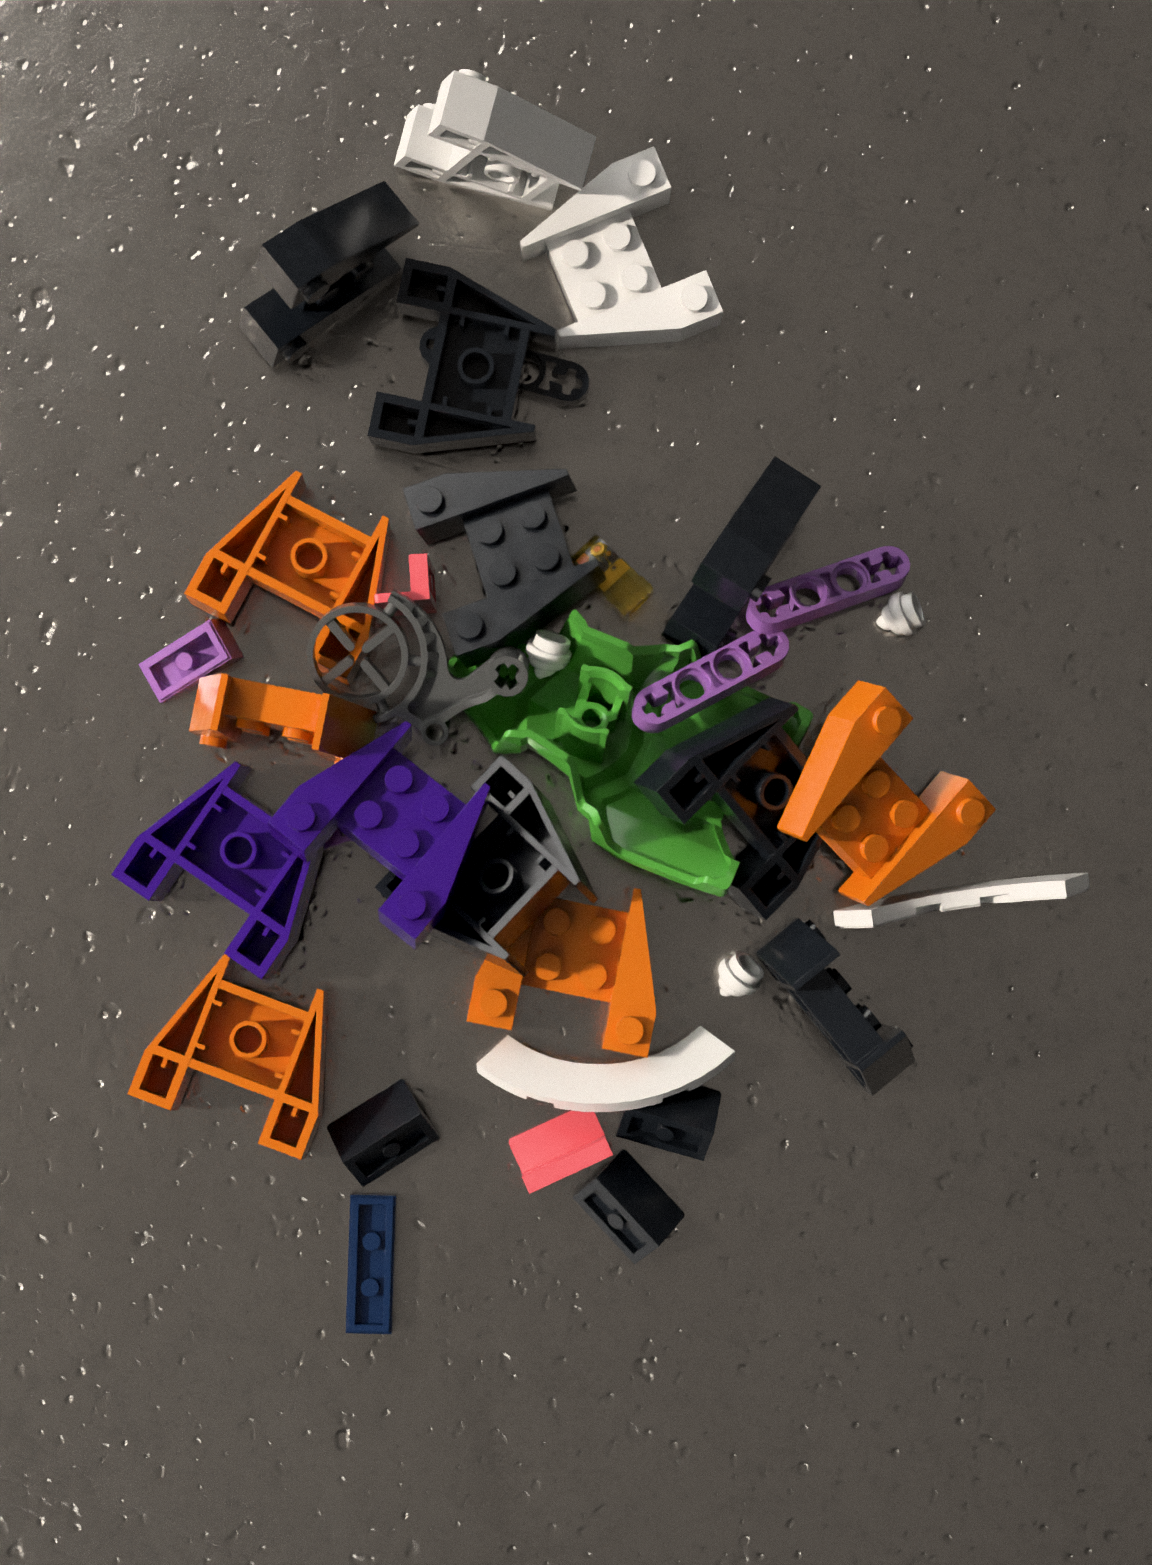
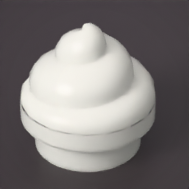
(902, 614)
(548, 652)
(739, 975)

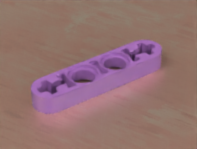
(831, 595)
(708, 676)

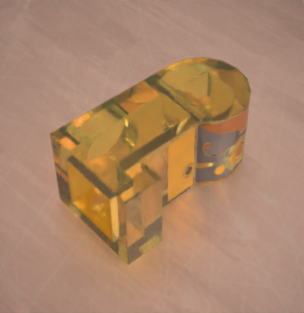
(623, 588)

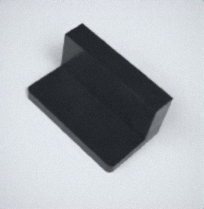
(678, 1124)
(381, 1133)
(629, 1207)

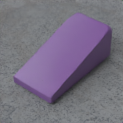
(189, 658)

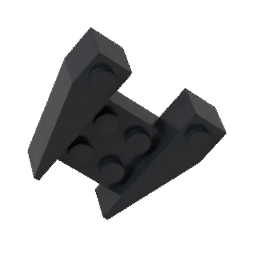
(324, 270)
(471, 370)
(516, 550)
(741, 557)
(750, 774)
(510, 871)
(867, 1048)

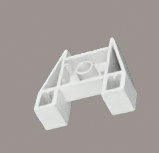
(493, 143)
(608, 268)

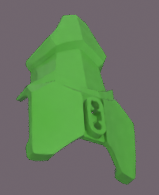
(587, 731)

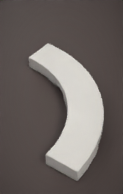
(959, 897)
(606, 1086)

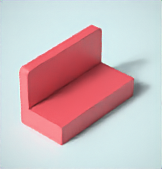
(421, 583)
(559, 1148)

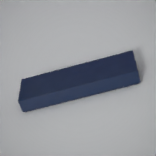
(371, 1263)

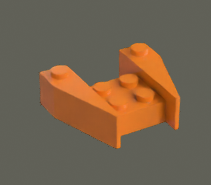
(302, 560)
(234, 705)
(868, 809)
(580, 954)
(248, 1044)

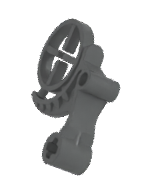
(436, 692)

